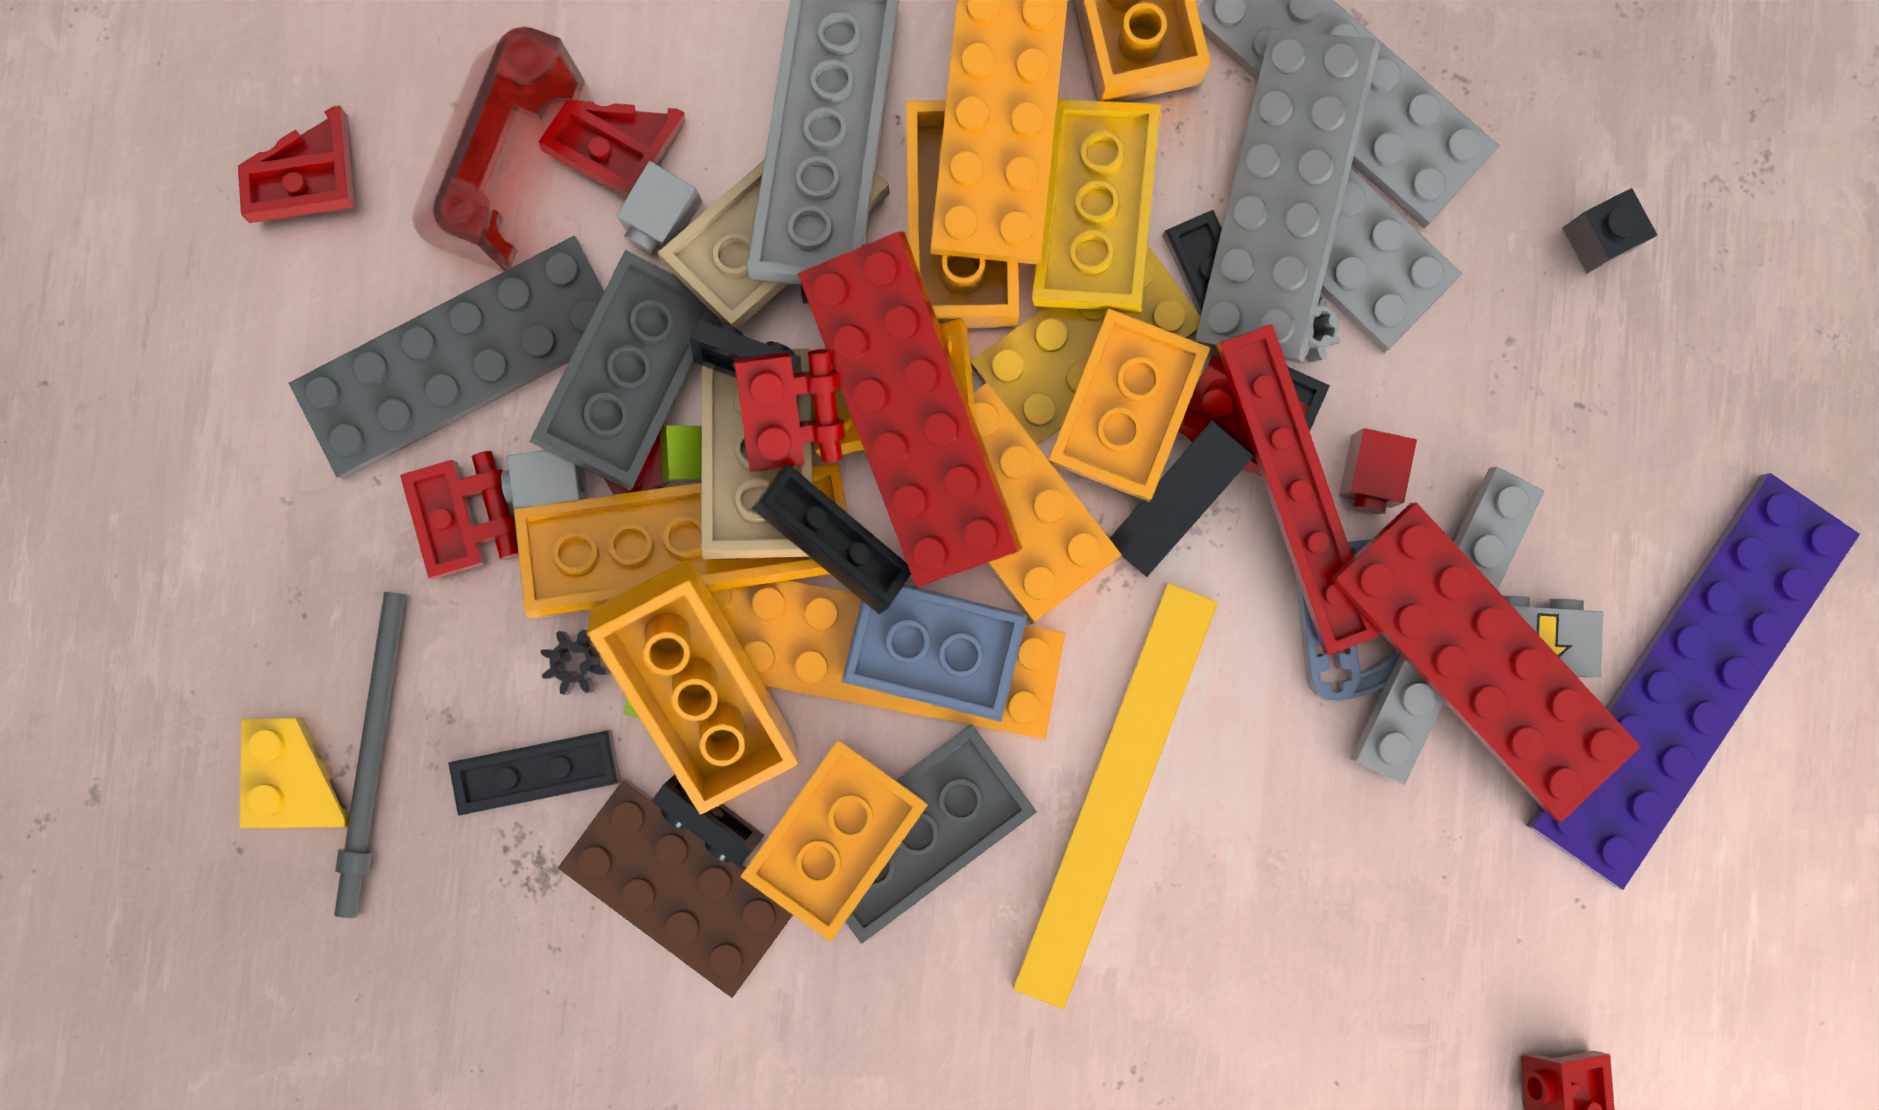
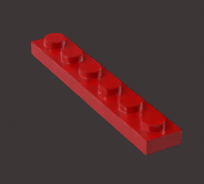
(1294, 483)

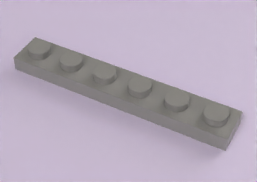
(1407, 702)

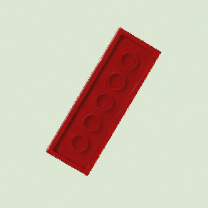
(910, 409)
(1485, 662)

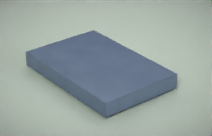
(937, 651)

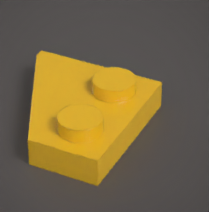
(284, 778)

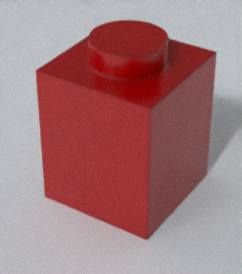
(1377, 470)

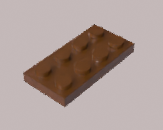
(675, 889)

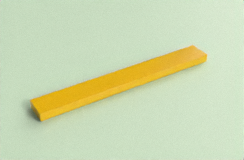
(1114, 796)

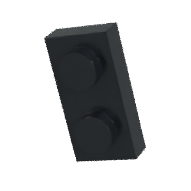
(721, 343)
(724, 832)

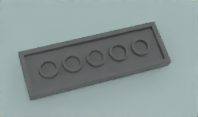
(450, 359)

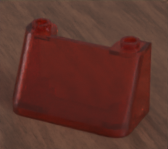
(513, 74)

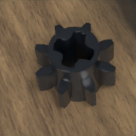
(561, 656)

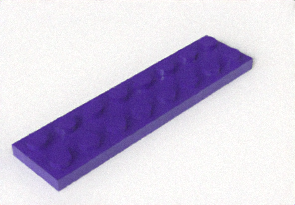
(1703, 672)

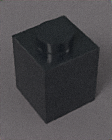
(1609, 230)

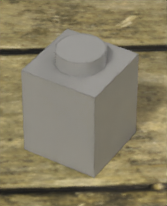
(657, 208)
(542, 480)

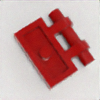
(771, 411)
(444, 518)

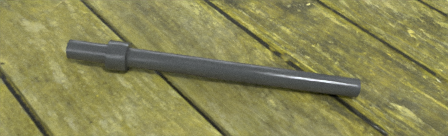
(354, 858)

